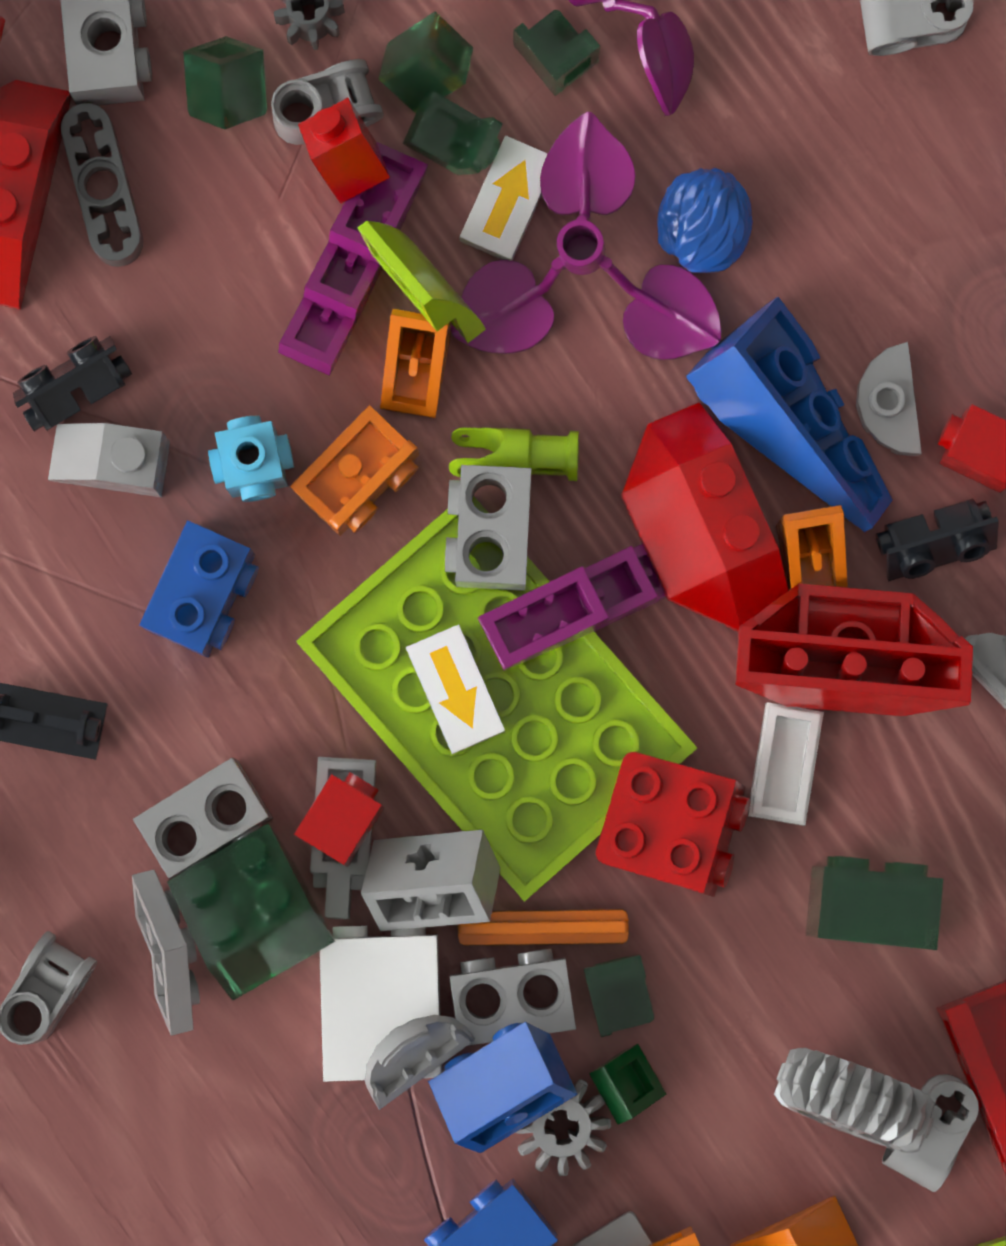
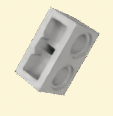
(503, 528)
(197, 807)
(510, 984)

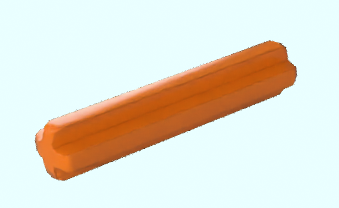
(548, 928)

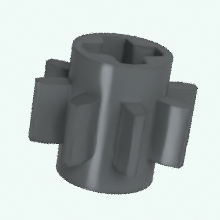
(312, 29)

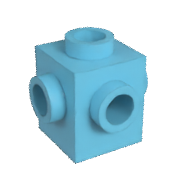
(260, 478)

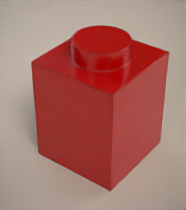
(343, 150)
(976, 447)
(341, 817)

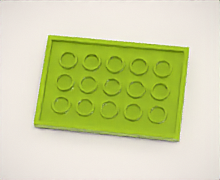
(564, 714)

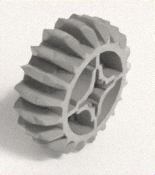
(855, 1099)

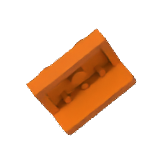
(356, 472)

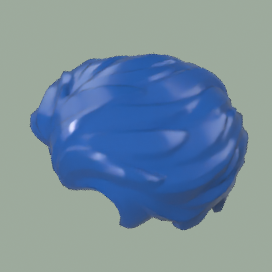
(705, 220)

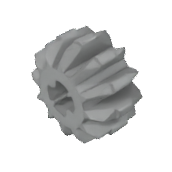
(577, 1140)

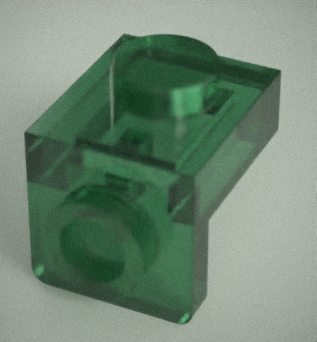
(453, 135)

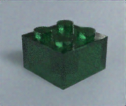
(872, 906)
(250, 912)

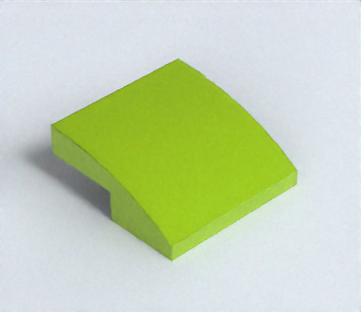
(419, 279)

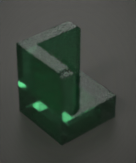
(556, 50)
(425, 60)
(225, 82)
(619, 994)

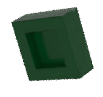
(627, 1084)

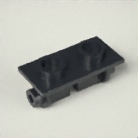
(51, 390)
(963, 535)
(51, 721)

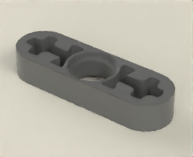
(77, 149)

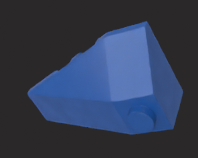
(771, 396)

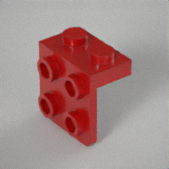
(672, 823)

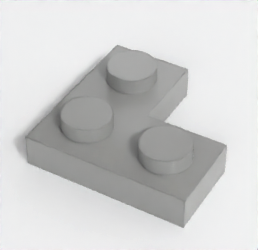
(170, 951)

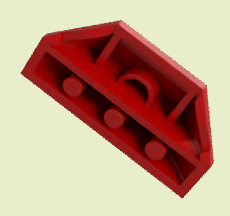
(28, 155)
(702, 520)
(854, 653)

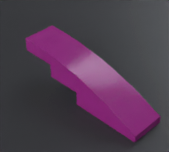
(347, 268)
(572, 606)

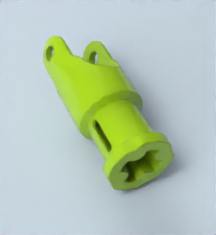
(521, 450)

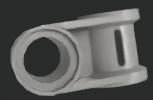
(910, 24)
(323, 91)
(45, 988)
(938, 1151)

